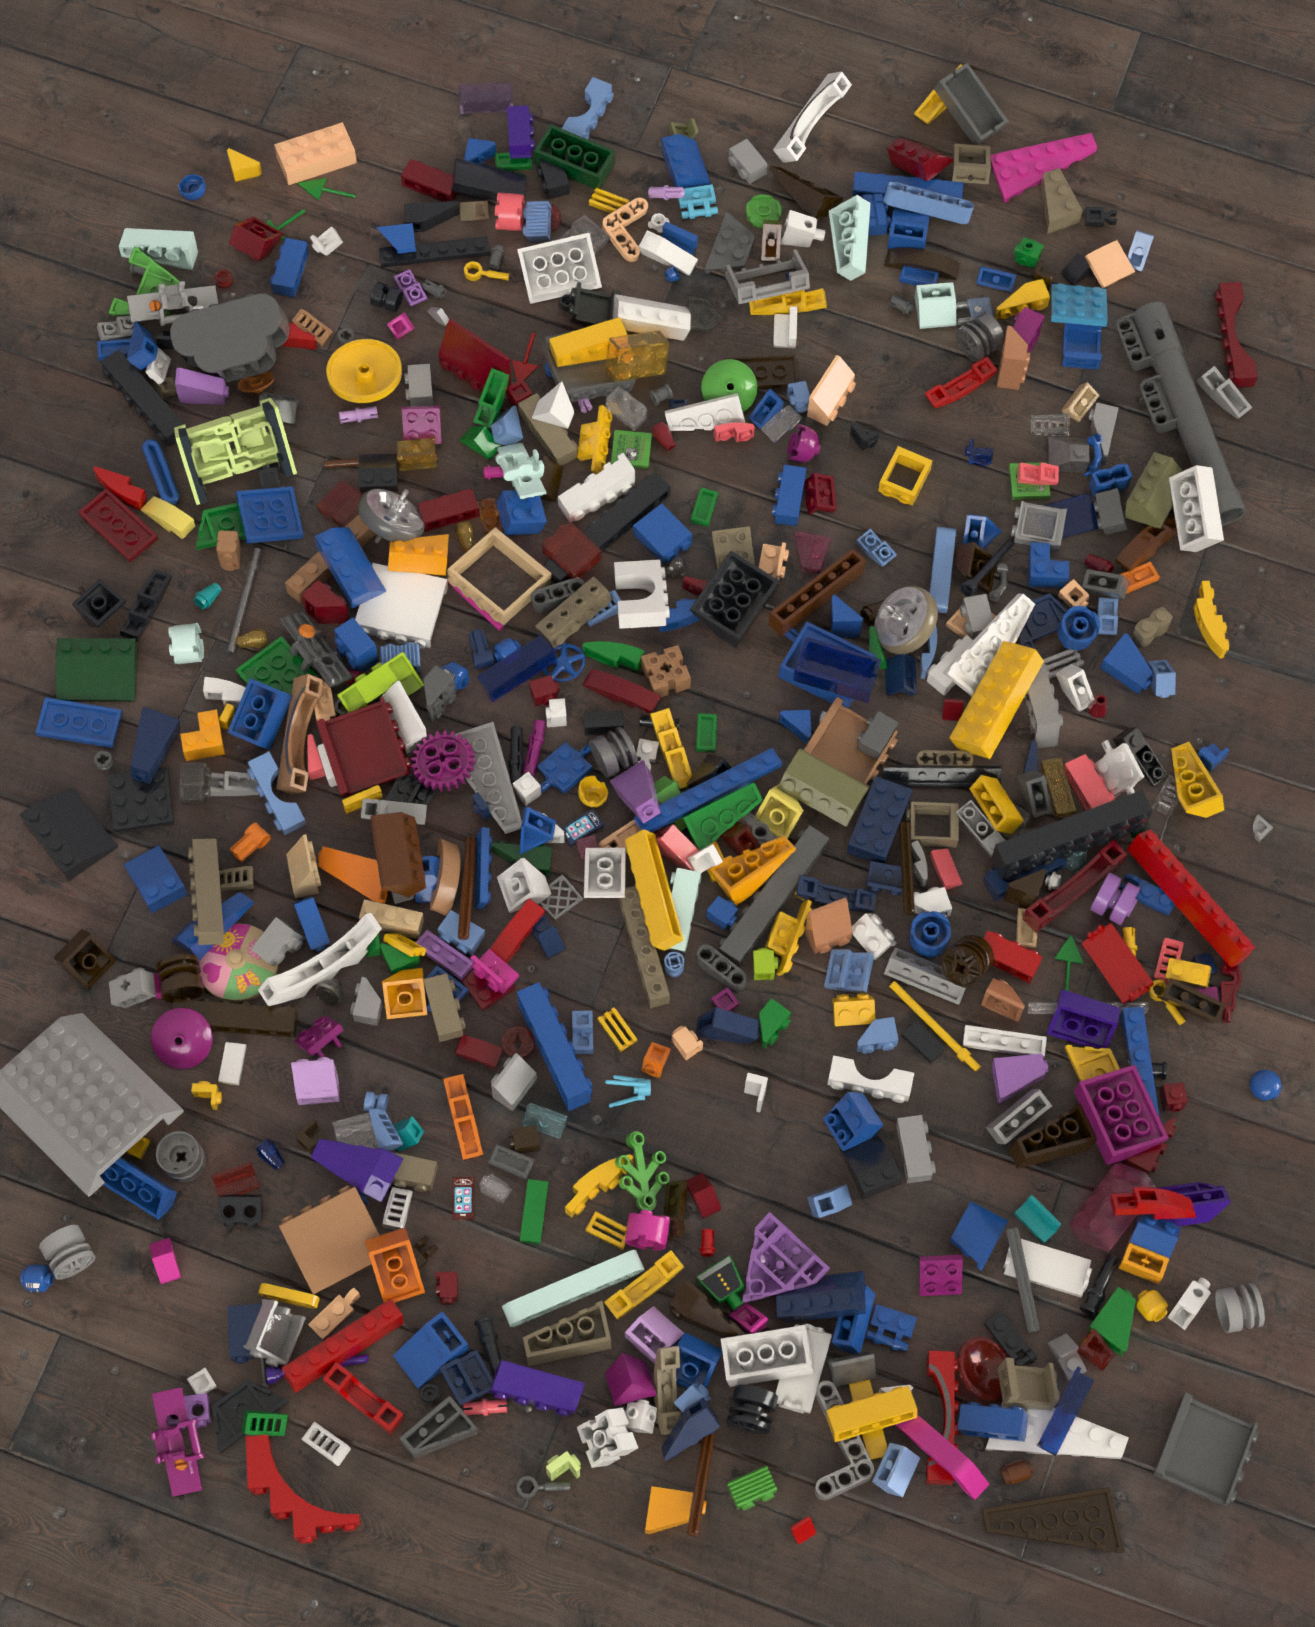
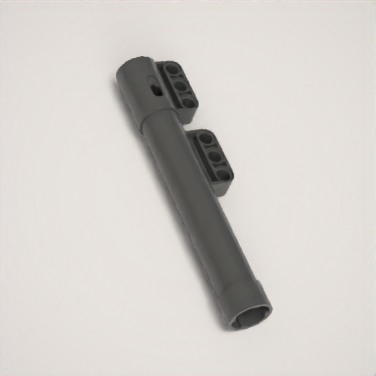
(1177, 397)

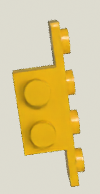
(595, 439)
(785, 936)

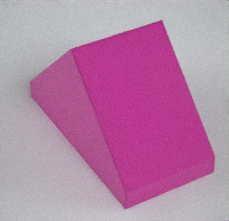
(165, 1261)
(749, 1319)

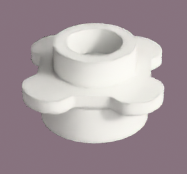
(657, 218)

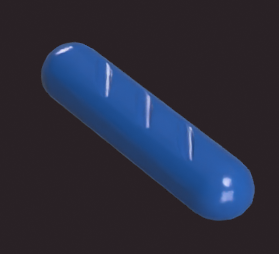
(160, 471)

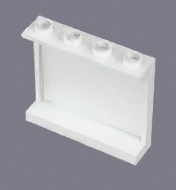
(406, 609)

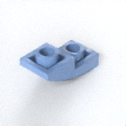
(875, 548)

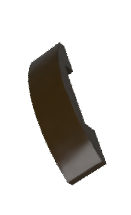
(923, 260)

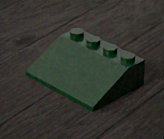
(96, 669)

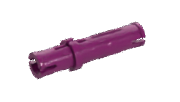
(536, 740)

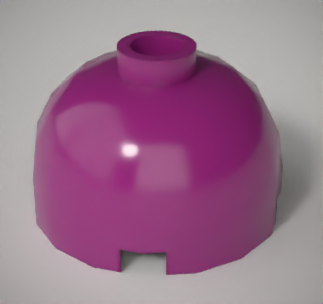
(803, 444)

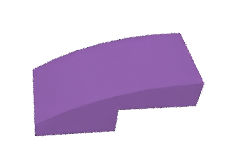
(411, 289)

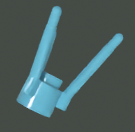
(640, 1086)

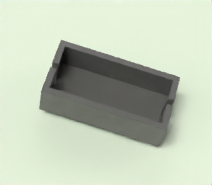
(971, 104)

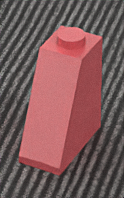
(675, 846)

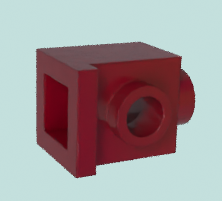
(447, 1288)

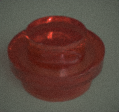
(223, 279)

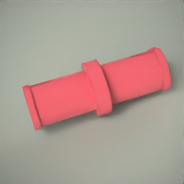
(485, 1407)

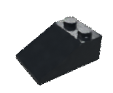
(872, 1167)

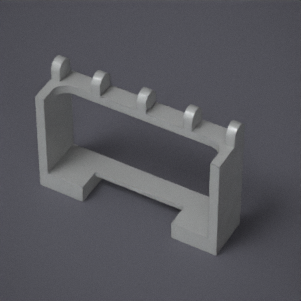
(748, 292)

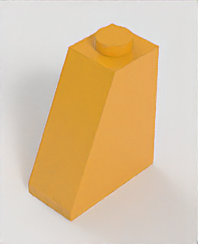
(668, 1509)

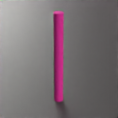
(497, 625)

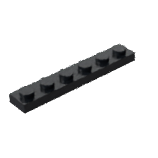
(436, 252)
(939, 774)

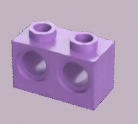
(192, 1403)

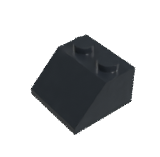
(378, 472)

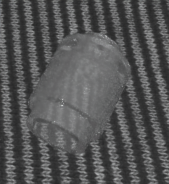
(495, 1188)

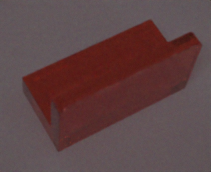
(236, 1180)

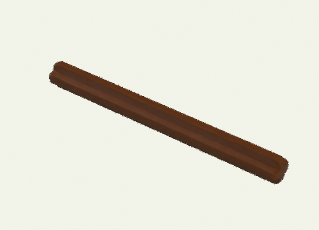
(467, 888)
(700, 1485)

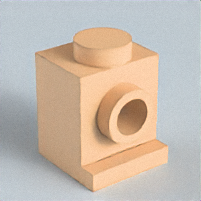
(1071, 590)
(686, 1042)

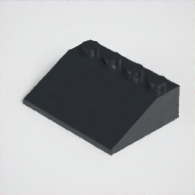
(734, 598)
(68, 832)

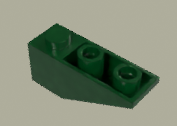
(539, 856)

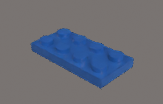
(79, 722)

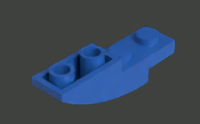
(679, 616)

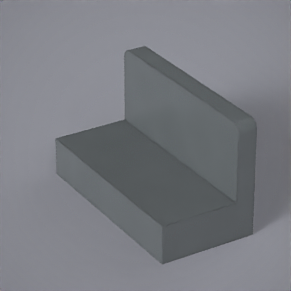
(286, 405)

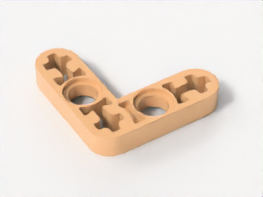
(618, 228)

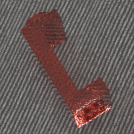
(572, 550)

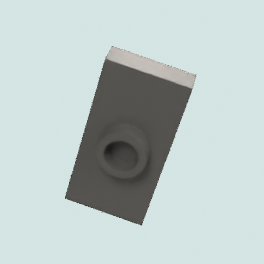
(511, 1161)

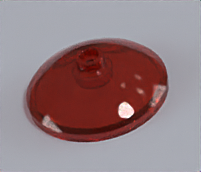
(979, 1365)

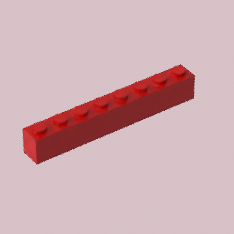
(1191, 898)

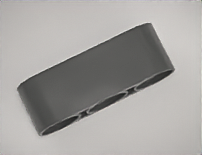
(547, 594)
(724, 977)

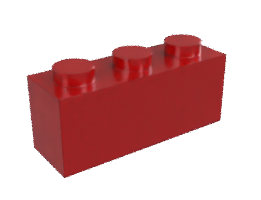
(1012, 957)

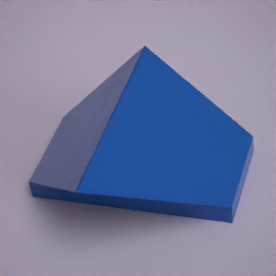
(400, 237)
(979, 530)
(535, 829)

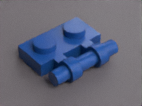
(893, 1322)

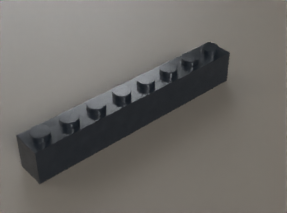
(619, 519)

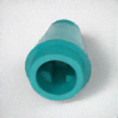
(206, 597)

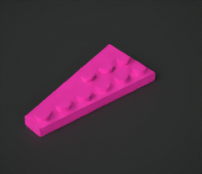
(1025, 166)

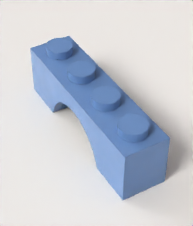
(597, 96)
(287, 815)

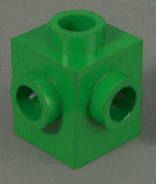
(1028, 252)

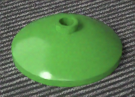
(734, 372)

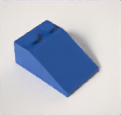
(155, 879)

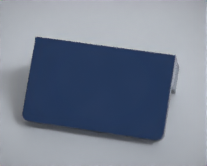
(901, 675)

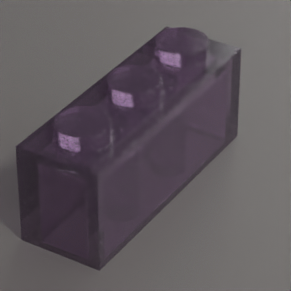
(485, 97)

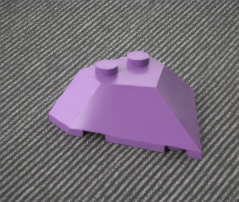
(780, 1262)

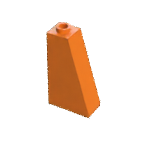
(355, 871)

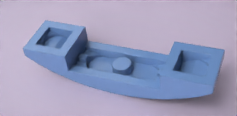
(927, 658)

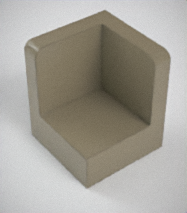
(474, 210)

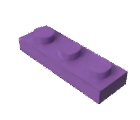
(445, 955)

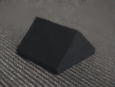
(98, 603)

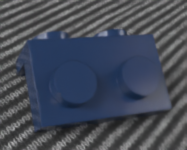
(885, 877)

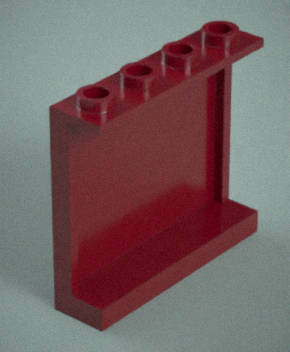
(364, 748)

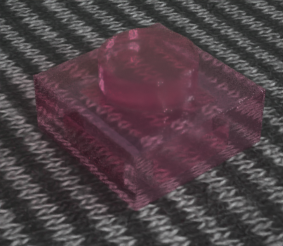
(586, 842)

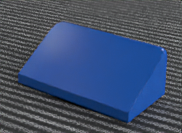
(996, 279)

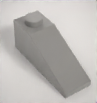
(1103, 423)

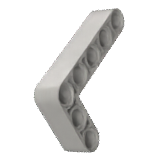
(854, 1462)

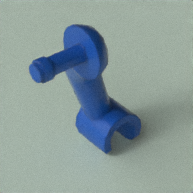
(1094, 440)

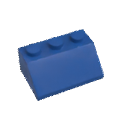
(684, 161)
(259, 714)

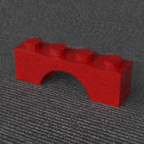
(364, 1400)

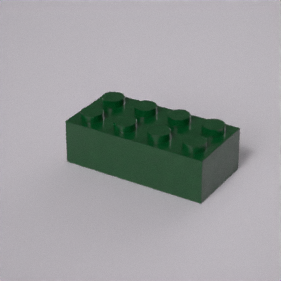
(580, 157)

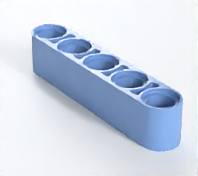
(928, 202)
(942, 567)

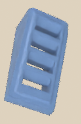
(606, 613)
(384, 1131)

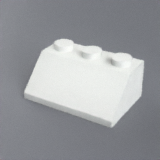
(408, 721)

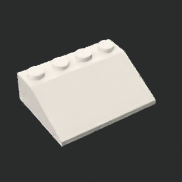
(557, 266)

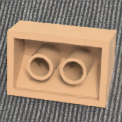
(831, 392)

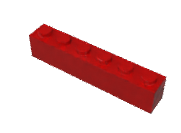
(343, 1345)

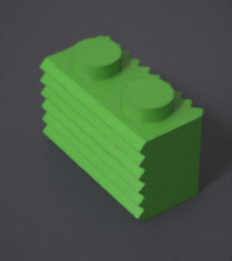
(752, 1488)

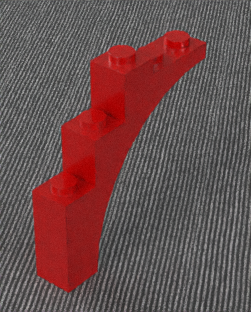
(307, 1518)

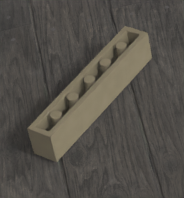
(207, 891)

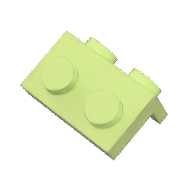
(558, 1465)

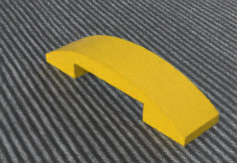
(645, 1285)

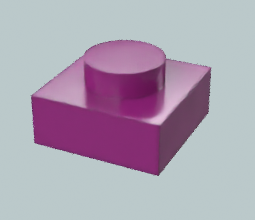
(725, 1000)

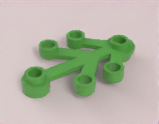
(641, 1174)

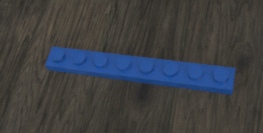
(712, 790)

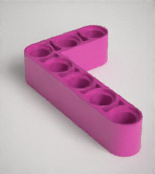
(946, 1455)

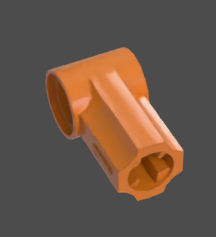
(253, 838)

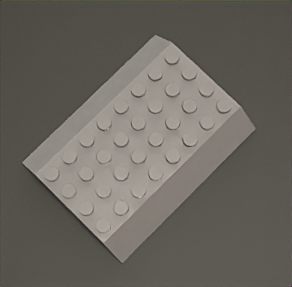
(81, 1099)

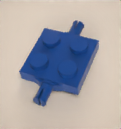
(564, 768)

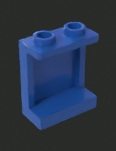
(1081, 346)

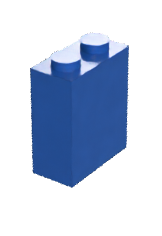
(662, 534)

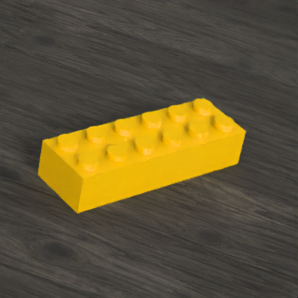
(996, 699)

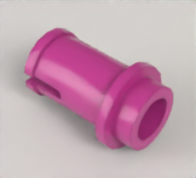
(492, 472)

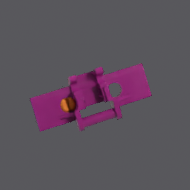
(170, 1445)

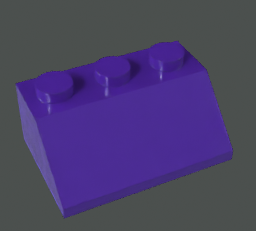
(1083, 1020)

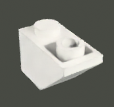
(933, 900)

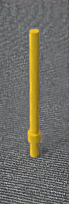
(962, 1053)

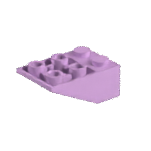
(315, 1081)

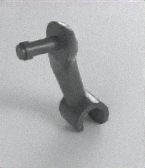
(996, 594)

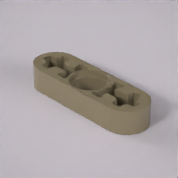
(930, 754)

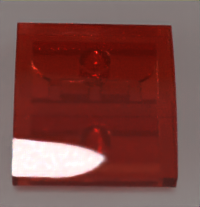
(340, 504)

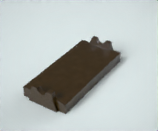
(771, 371)

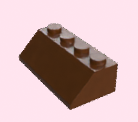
(398, 853)

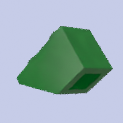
(772, 1020)

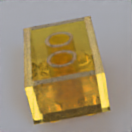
(637, 356)

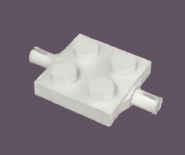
(1119, 769)

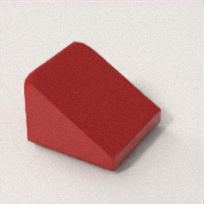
(803, 1530)

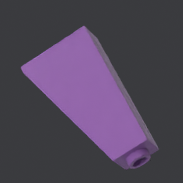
(638, 791)

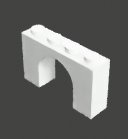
(646, 611)

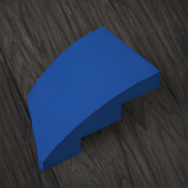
(978, 1233)

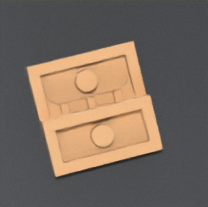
(1109, 264)

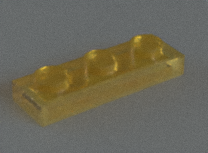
(1058, 787)

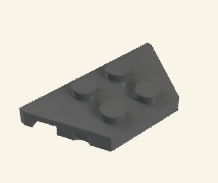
(731, 246)

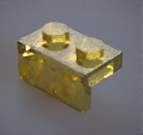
(416, 454)

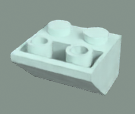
(935, 305)

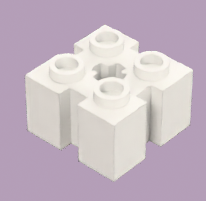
(607, 1437)

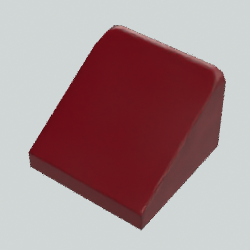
(952, 709)

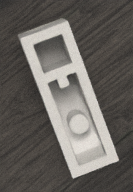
(667, 253)

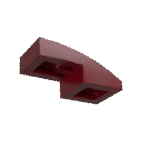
(478, 1050)

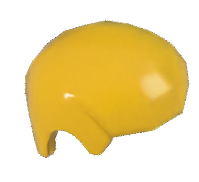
(592, 792)

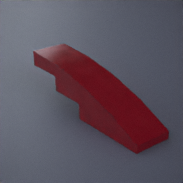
(621, 690)

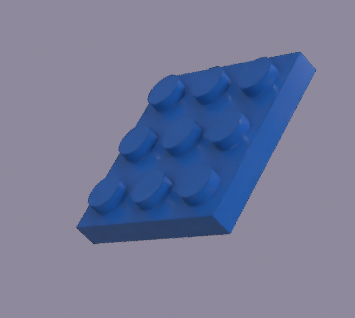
(269, 514)

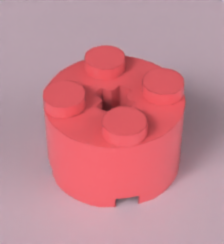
(509, 212)

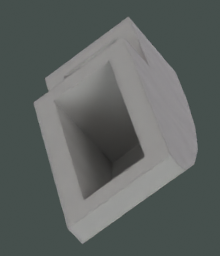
(1223, 392)

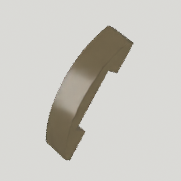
(665, 1387)

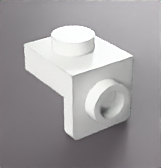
(327, 241)

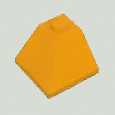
(405, 994)

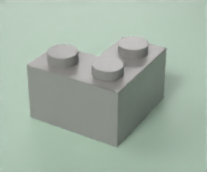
(276, 941)

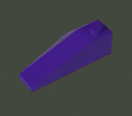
(360, 1166)

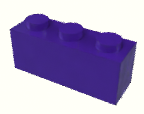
(520, 131)

